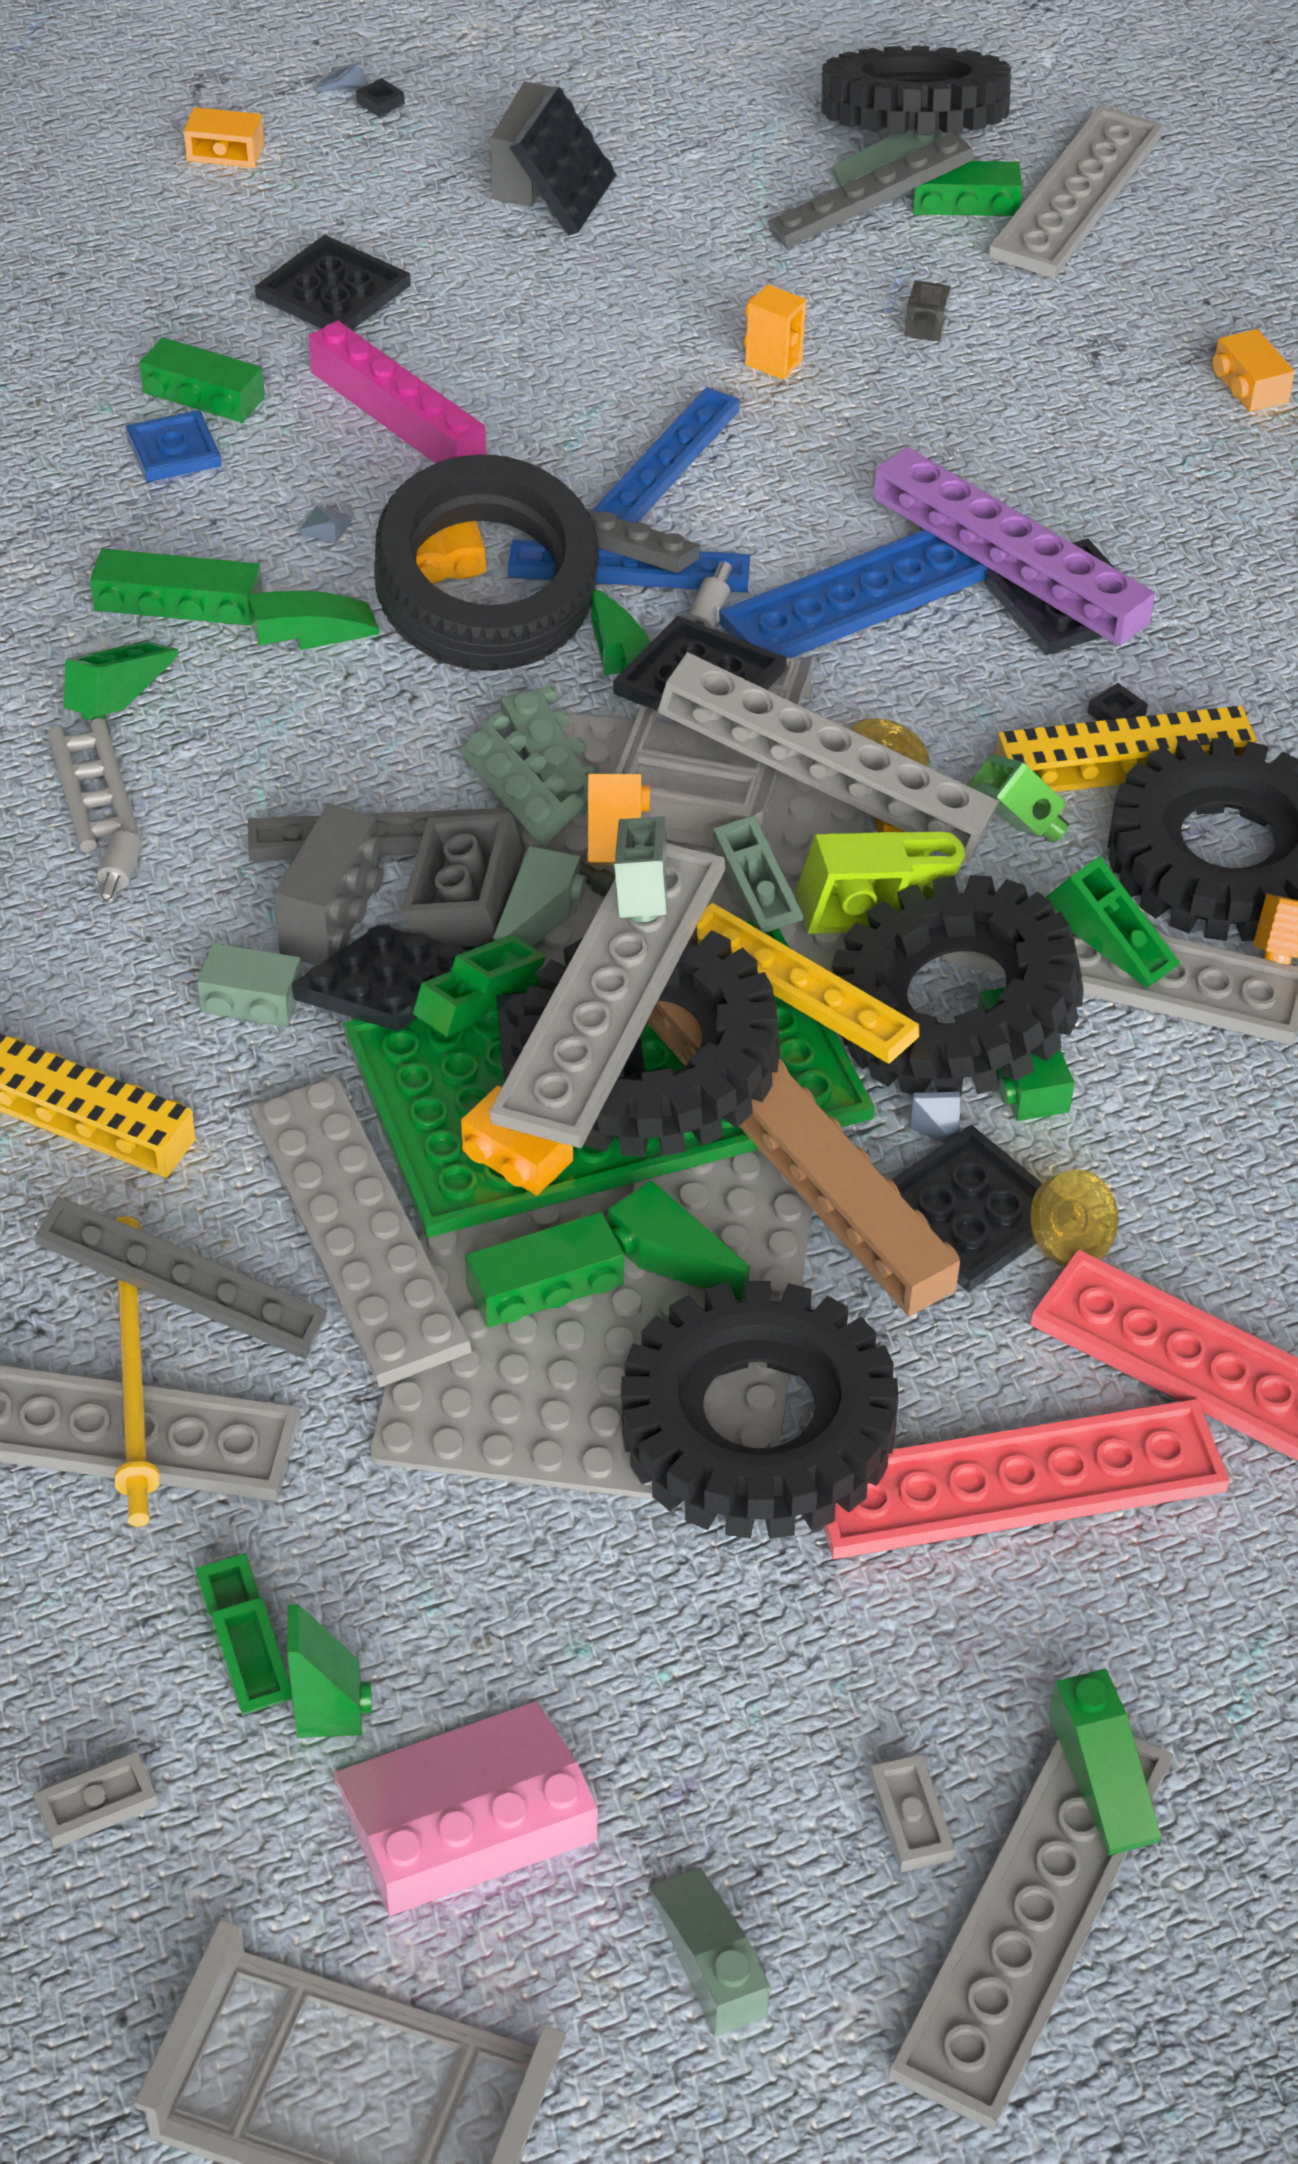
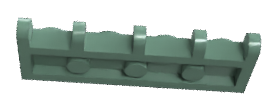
(544, 734)
(517, 780)

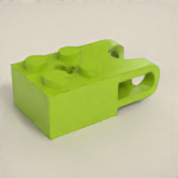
(858, 870)

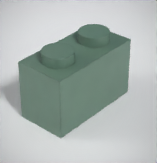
(249, 984)

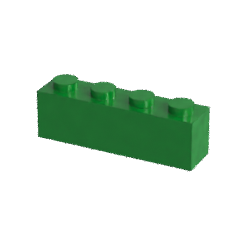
(174, 586)

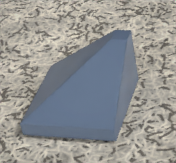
(343, 78)
(325, 524)
(936, 1114)

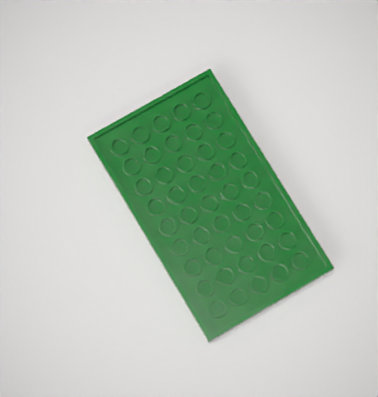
(432, 1081)

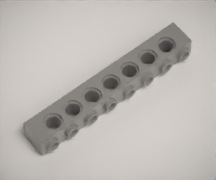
(824, 753)

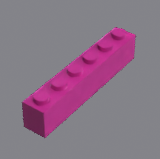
(393, 395)

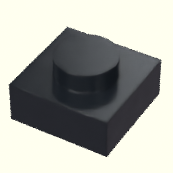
(380, 97)
(1116, 704)

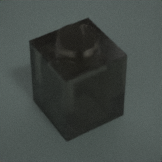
(927, 311)

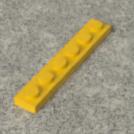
(815, 989)

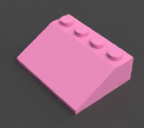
(467, 1806)

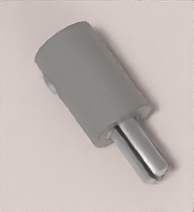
(711, 597)
(118, 864)

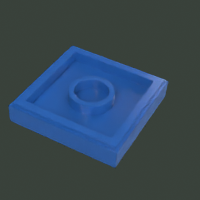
(173, 446)

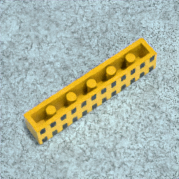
(1108, 749)
(93, 1108)

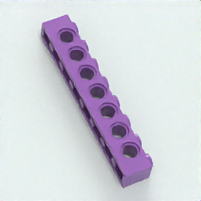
(1014, 546)

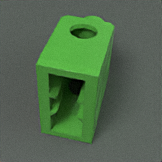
(1022, 797)

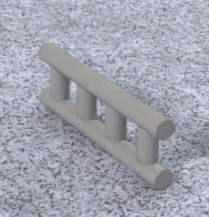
(72, 773)

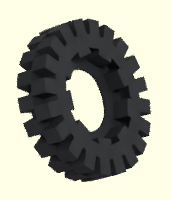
(916, 89)
(1158, 864)
(1006, 925)
(719, 1081)
(807, 1476)

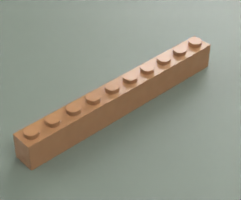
(835, 1180)

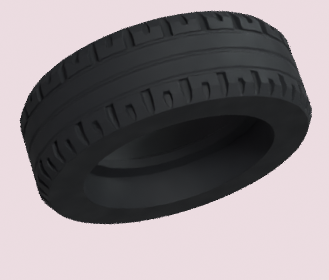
(492, 491)

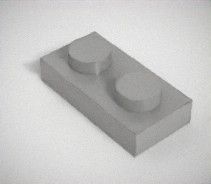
(95, 1800)
(911, 1813)

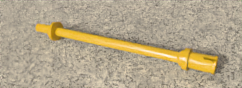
(136, 1476)

